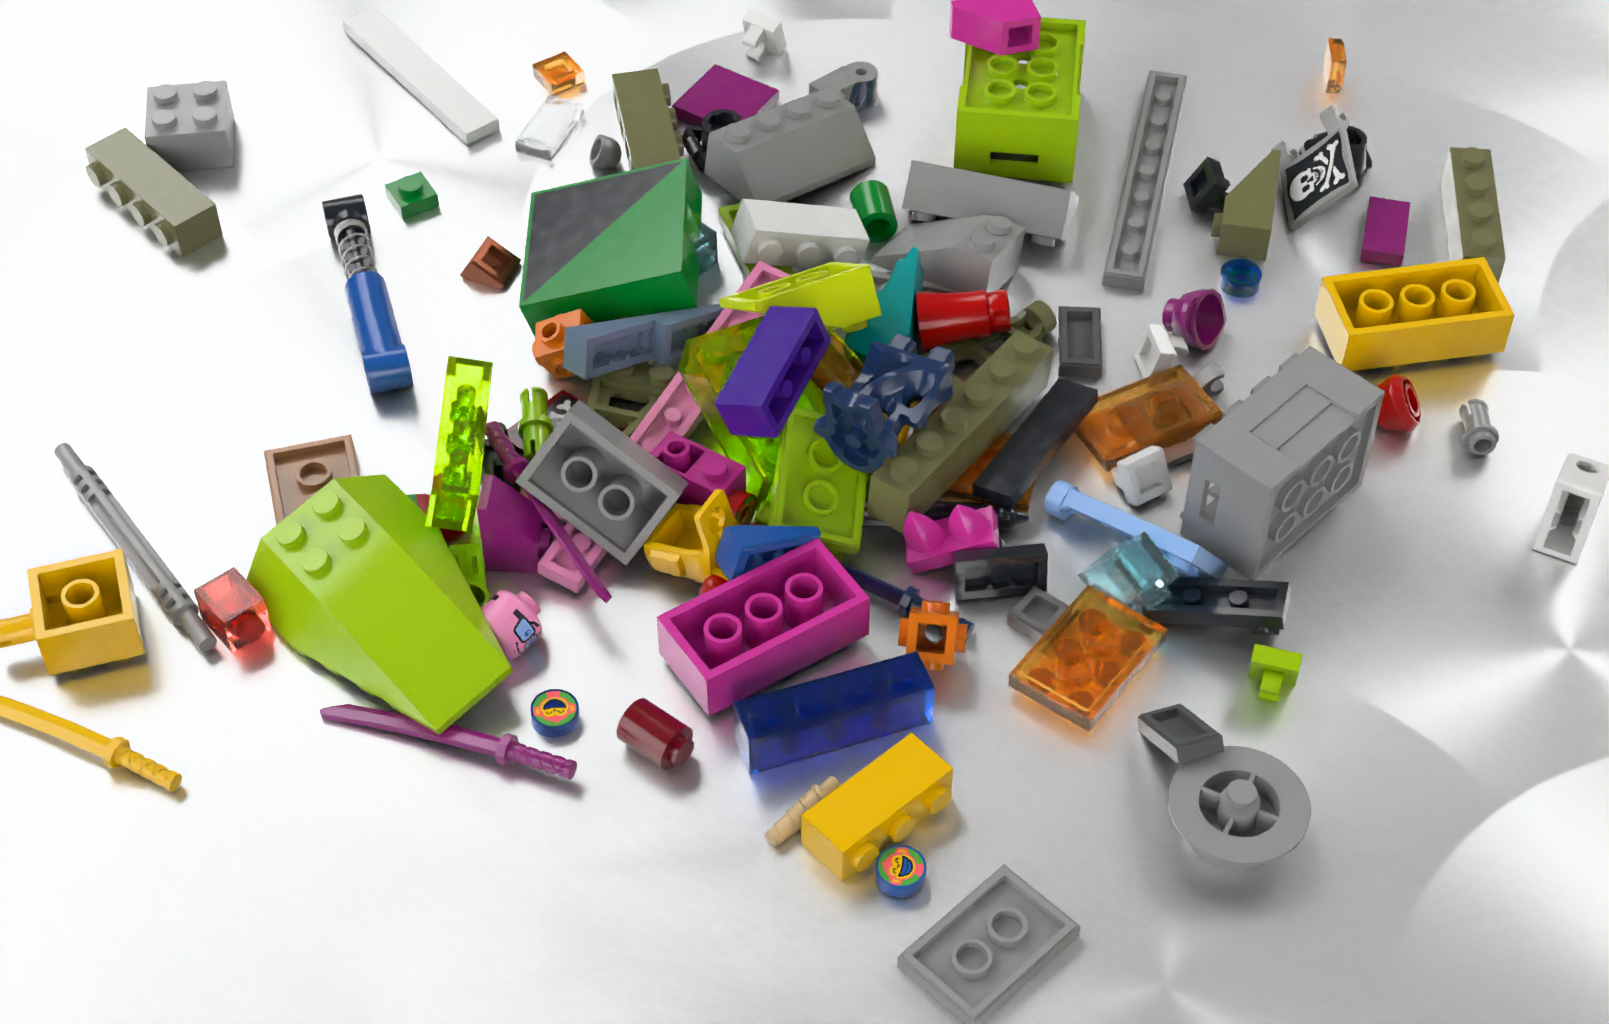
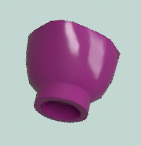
(1196, 317)

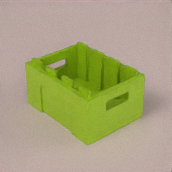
(1027, 120)

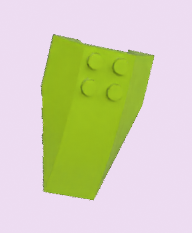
(379, 600)

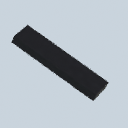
(1035, 443)

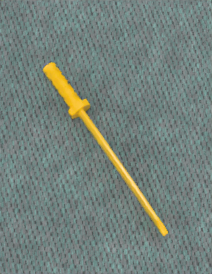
(113, 751)

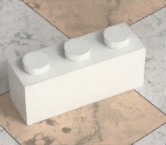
(798, 234)

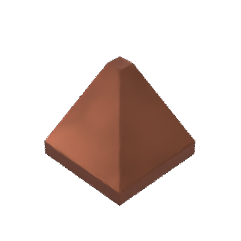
(491, 264)

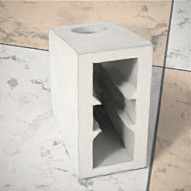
(1575, 492)

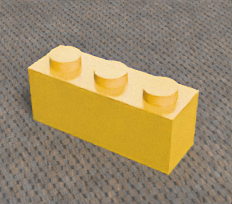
(877, 807)

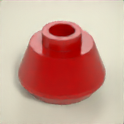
(1400, 405)

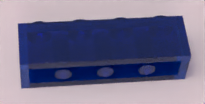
(833, 712)

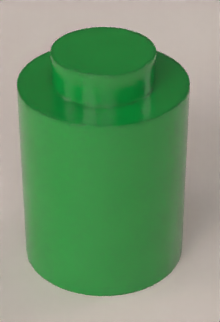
(874, 209)

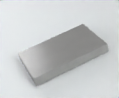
(988, 947)

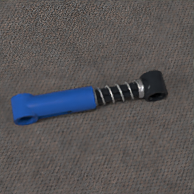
(367, 296)

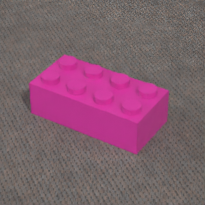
(763, 626)

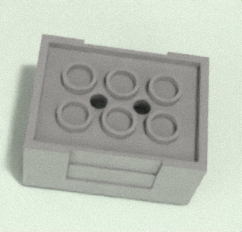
(1280, 461)

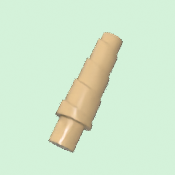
(791, 821)

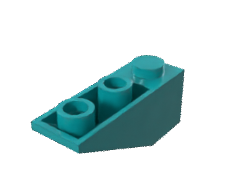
(897, 307)

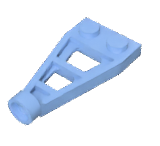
(1181, 553)

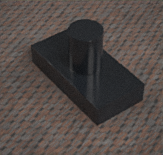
(999, 571)

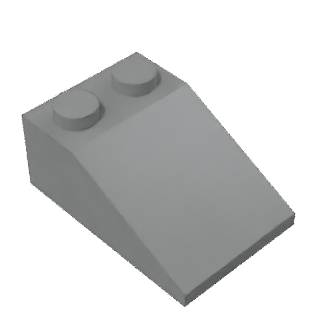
(960, 251)

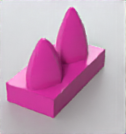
(932, 542)

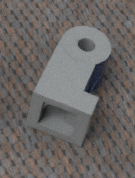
(853, 82)

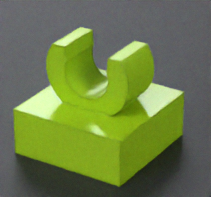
(1274, 668)

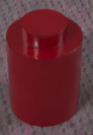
(655, 734)

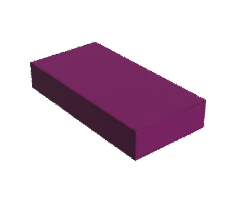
(1385, 231)

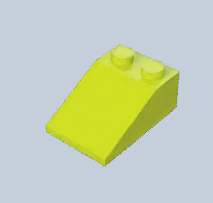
(838, 290)

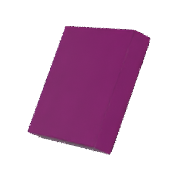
(724, 90)

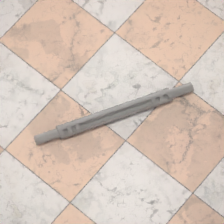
(135, 547)

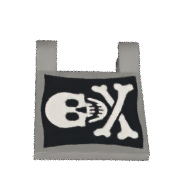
(1319, 174)

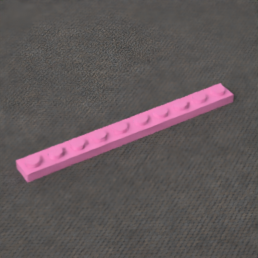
(671, 412)

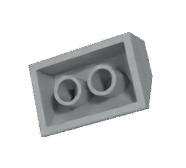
(602, 482)

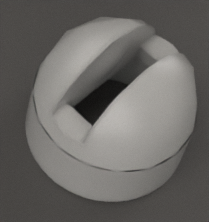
(605, 152)

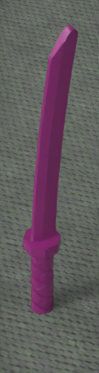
(512, 469)
(504, 749)

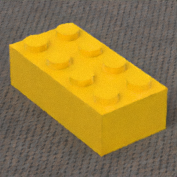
(1413, 314)

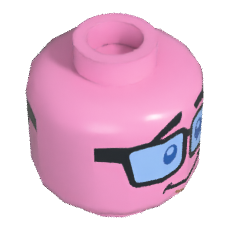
(513, 621)

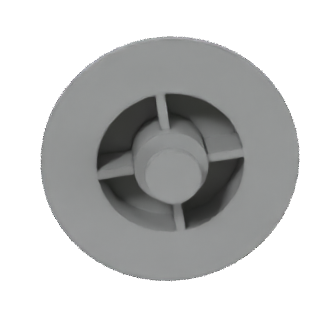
(1239, 808)

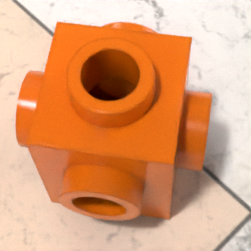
(549, 341)
(933, 653)

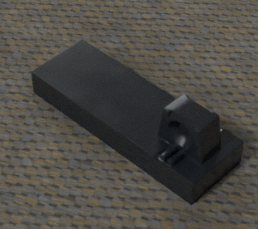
(1225, 603)

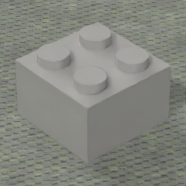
(191, 125)

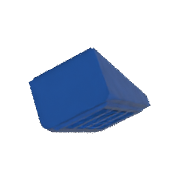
(751, 546)

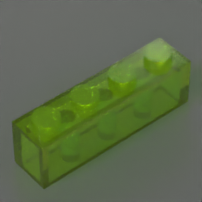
(459, 444)

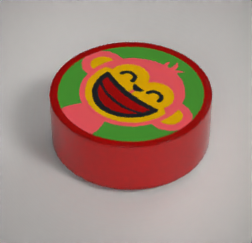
(742, 505)

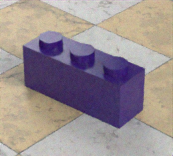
(773, 371)

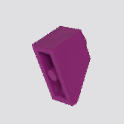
(510, 529)

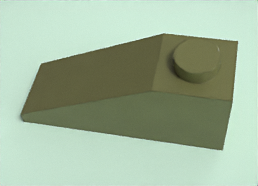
(1248, 212)

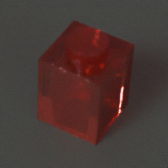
(233, 609)

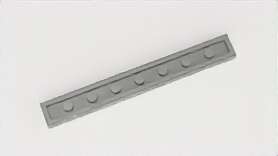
(1145, 182)

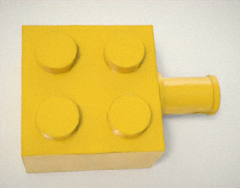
(79, 613)

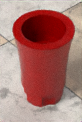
(961, 316)

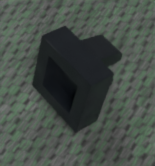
(1206, 187)

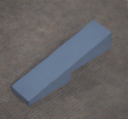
(620, 343)

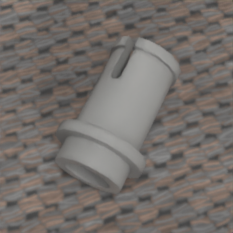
(1479, 433)

